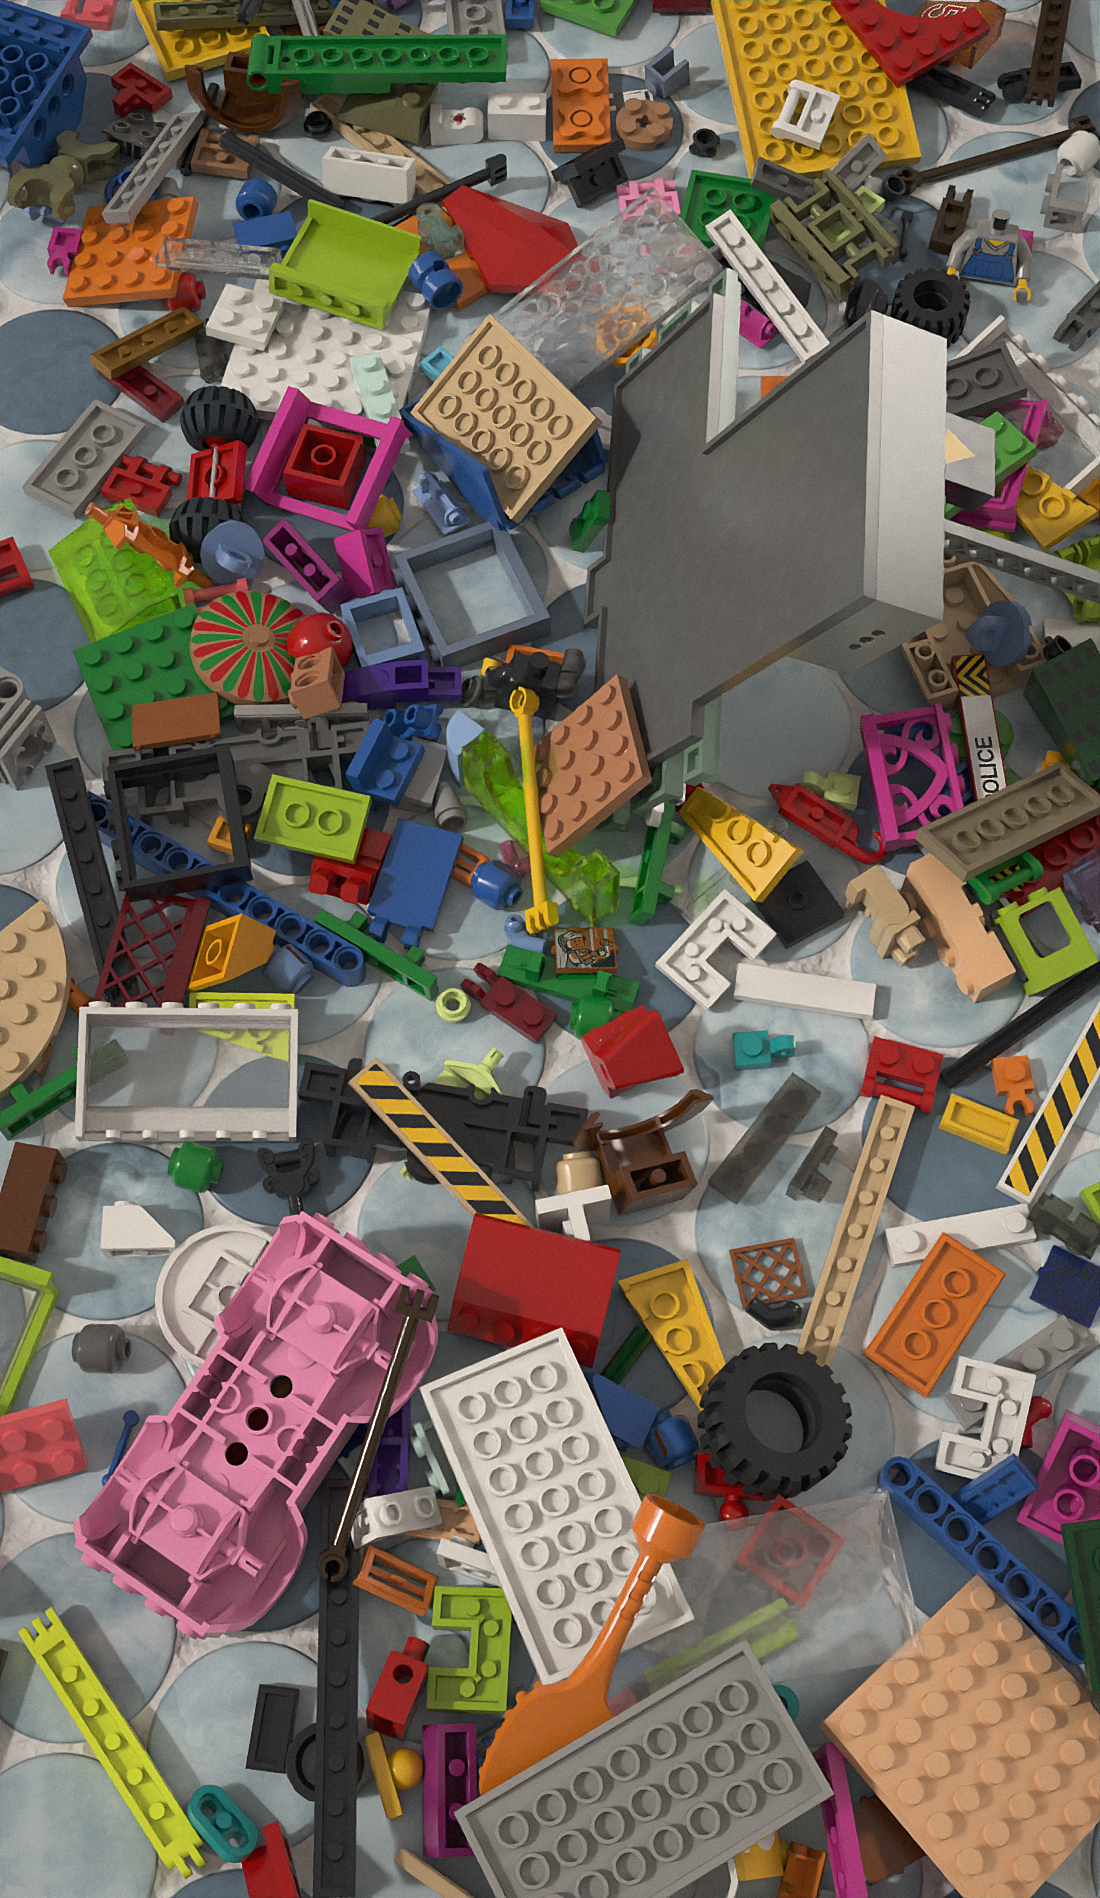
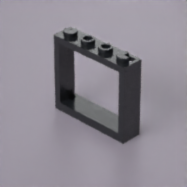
(167, 769)

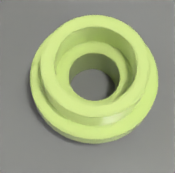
(453, 996)

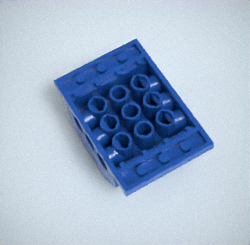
(38, 82)

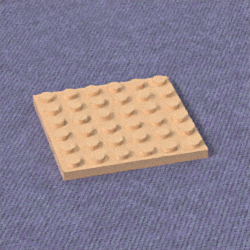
(979, 1747)

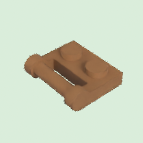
(214, 160)

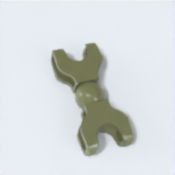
(65, 174)

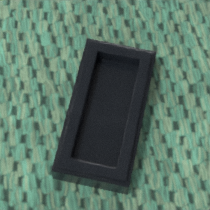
(272, 1728)

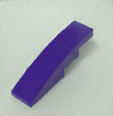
(392, 1460)

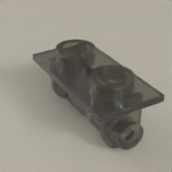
(212, 355)
(1050, 1217)

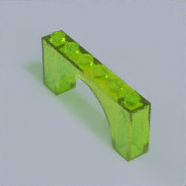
(585, 881)

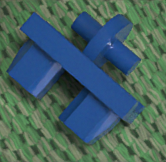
(415, 721)

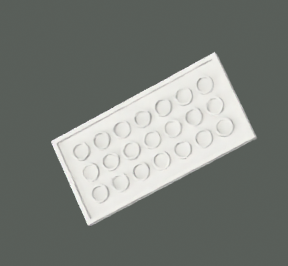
(548, 1500)

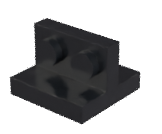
(593, 172)

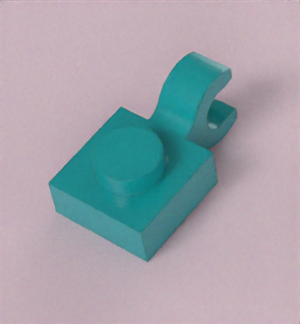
(755, 1049)

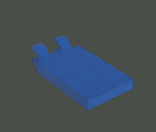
(413, 881)

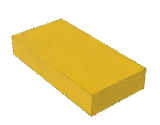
(978, 1124)

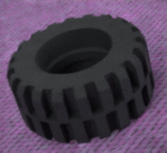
(810, 1393)

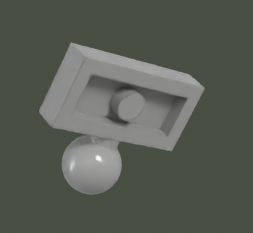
(859, 163)

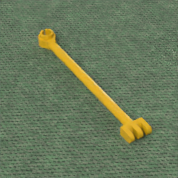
(544, 913)

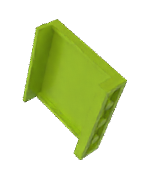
(346, 265)

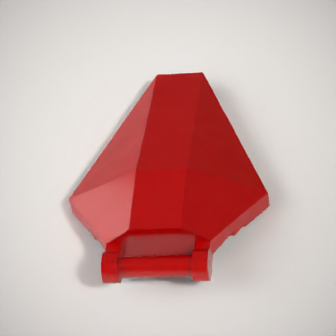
(507, 240)

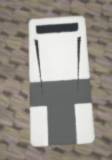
(617, 100)

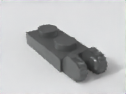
(1083, 317)

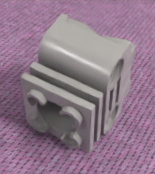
(23, 732)

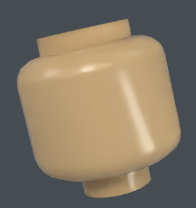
(577, 1172)

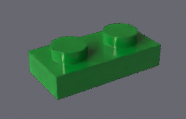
(590, 521)

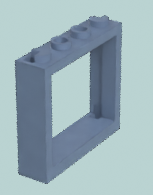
(487, 643)

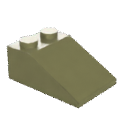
(400, 113)

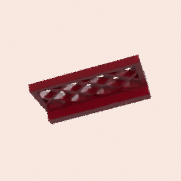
(182, 956)

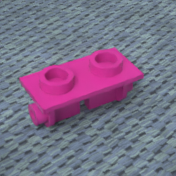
(756, 326)

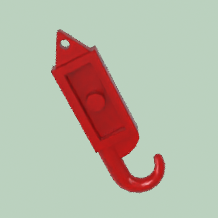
(823, 821)

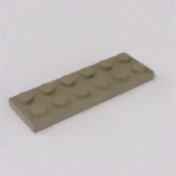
(1010, 821)

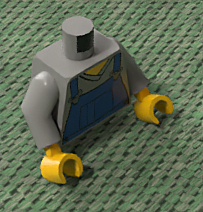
(993, 253)

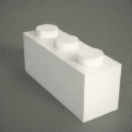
(369, 175)

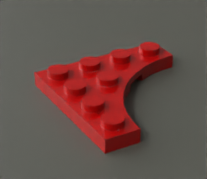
(906, 43)

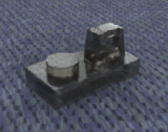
(808, 1179)

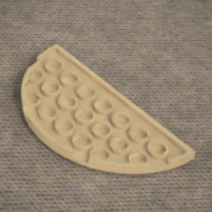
(32, 991)

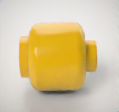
(386, 516)

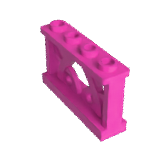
(878, 745)

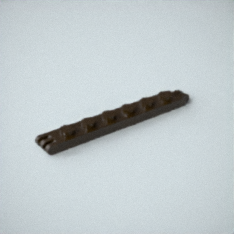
(1048, 52)

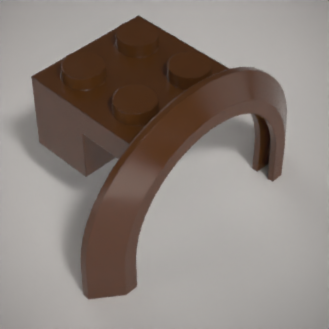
(240, 105)
(639, 1159)

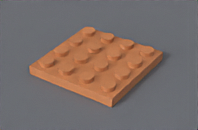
(589, 766)

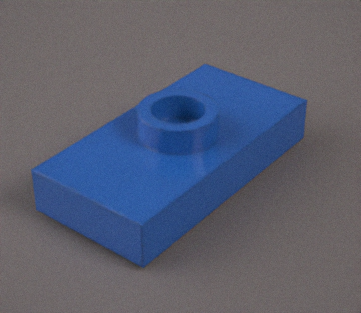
(996, 1489)

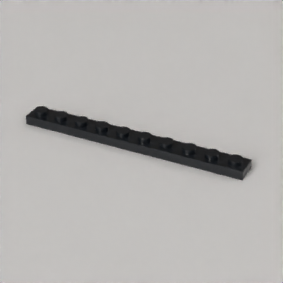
(336, 1713)

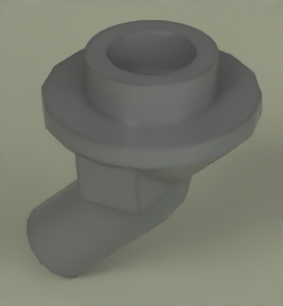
(474, 693)

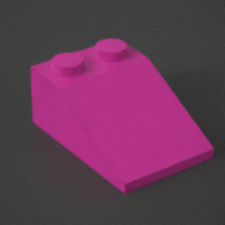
(1066, 1479)

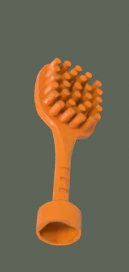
(572, 1707)

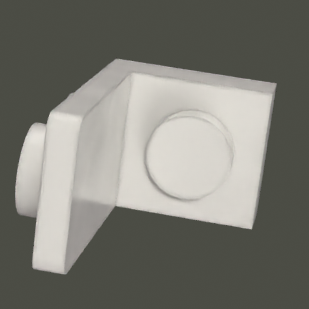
(395, 1515)

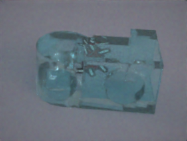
(437, 233)

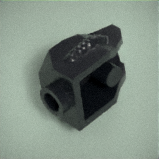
(863, 298)

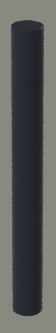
(213, 91)

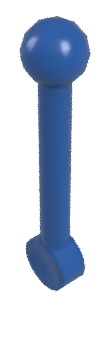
(131, 1419)

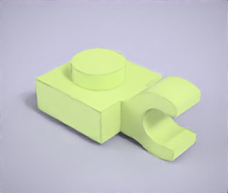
(837, 788)

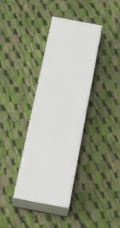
(804, 991)

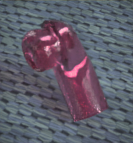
(512, 859)

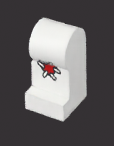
(455, 126)

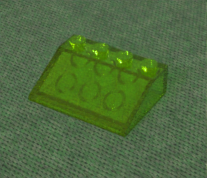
(111, 585)

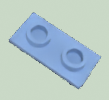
(440, 503)

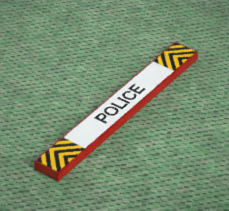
(981, 737)

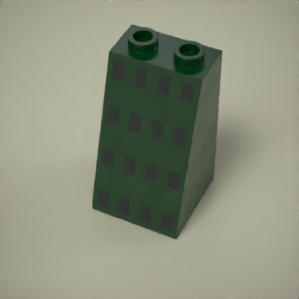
(1067, 704)

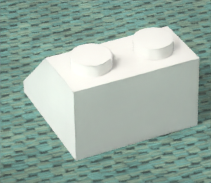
(517, 116)

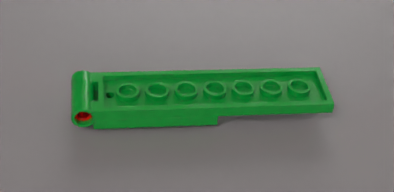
(374, 61)

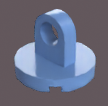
(232, 552)
(1002, 633)

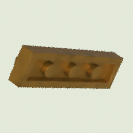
(146, 343)

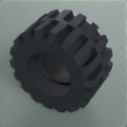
(936, 292)

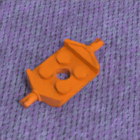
(125, 526)

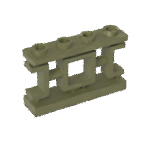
(818, 250)

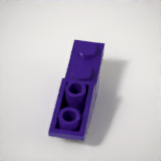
(402, 682)

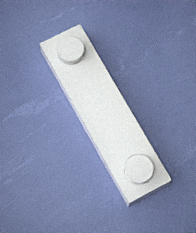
(976, 1231)

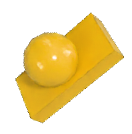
(392, 1773)

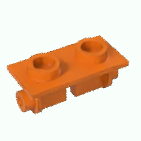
(802, 1872)

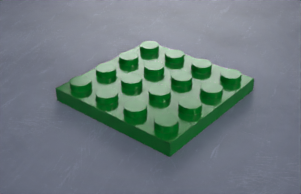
(141, 668)

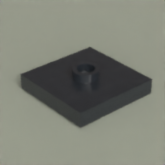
(799, 905)

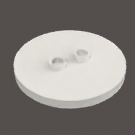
(201, 1282)

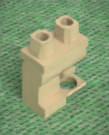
(892, 924)

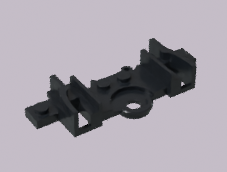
(479, 1127)

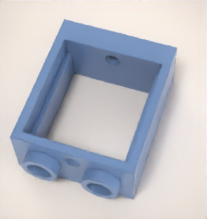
(375, 606)

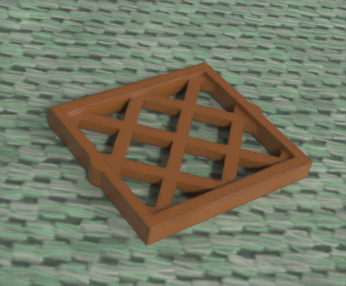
(763, 1248)

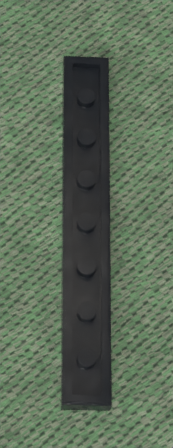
(89, 869)

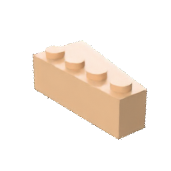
(956, 928)

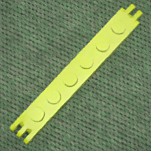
(114, 1743)

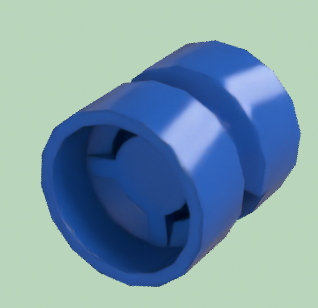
(435, 280)

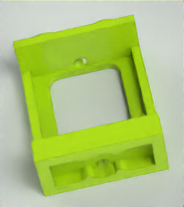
(1058, 965)

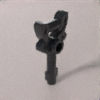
(290, 1185)

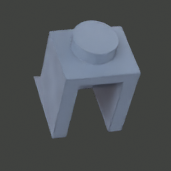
(663, 76)

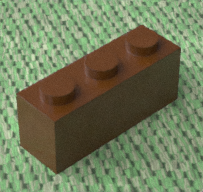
(29, 1200)

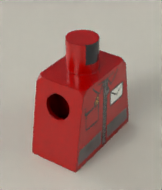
(395, 1703)

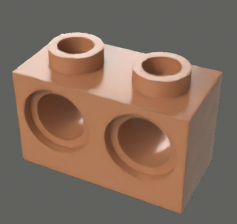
(317, 683)

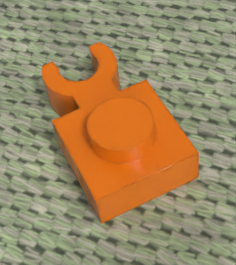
(1013, 1078)

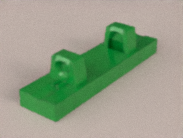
(649, 887)
(403, 969)
(523, 970)
(39, 1103)

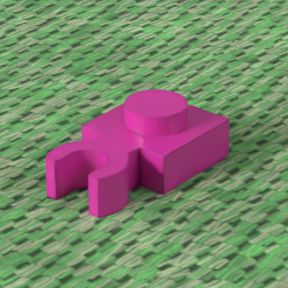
(63, 247)

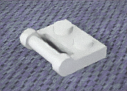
(814, 117)

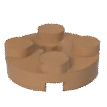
(654, 114)

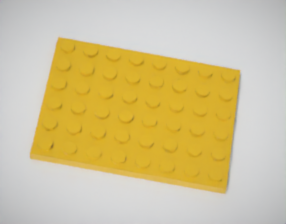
(808, 41)

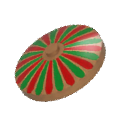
(243, 647)

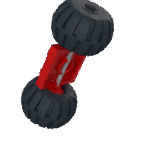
(222, 428)

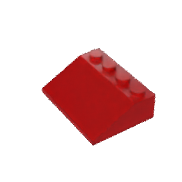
(531, 1282)

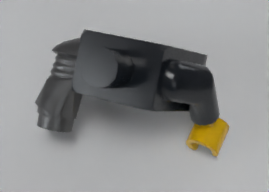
(537, 673)

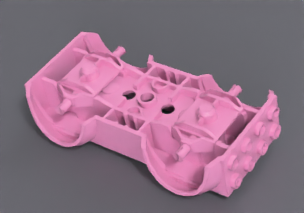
(227, 1538)

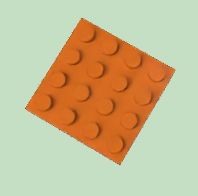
(119, 259)

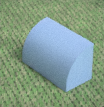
(460, 732)

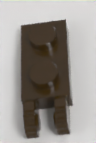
(950, 221)

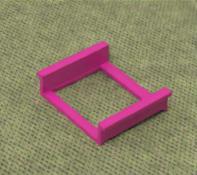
(280, 440)

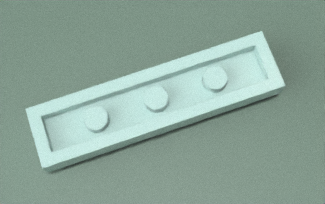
(375, 390)

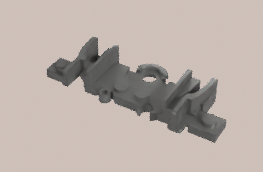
(255, 760)

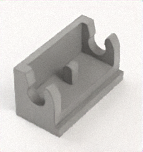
(424, 782)

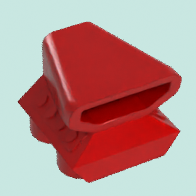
(631, 1051)

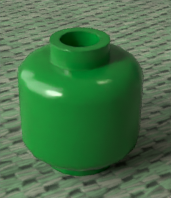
(591, 1013)
(195, 1167)

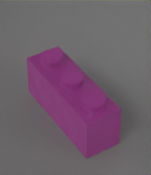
(308, 566)
(448, 1785)

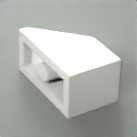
(133, 1233)

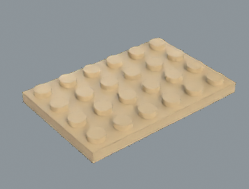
(507, 415)

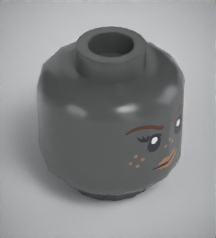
(101, 1348)

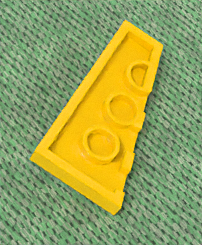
(1050, 511)
(743, 845)
(678, 1321)

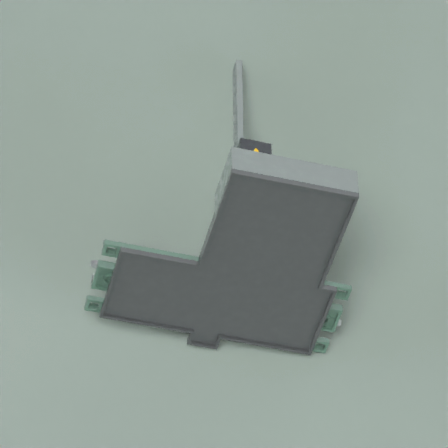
(780, 530)

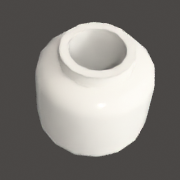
(1079, 153)

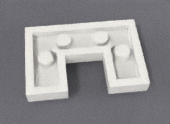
(721, 921)
(1008, 1401)

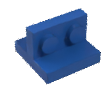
(384, 765)

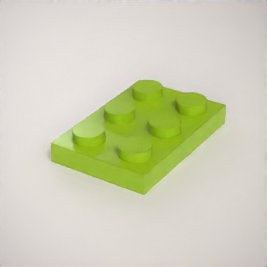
(313, 819)

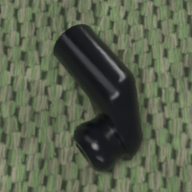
(776, 1318)

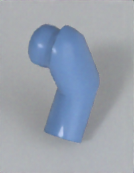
(519, 936)

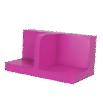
(364, 562)

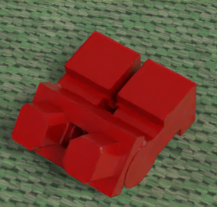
(352, 881)

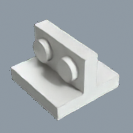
(574, 1211)

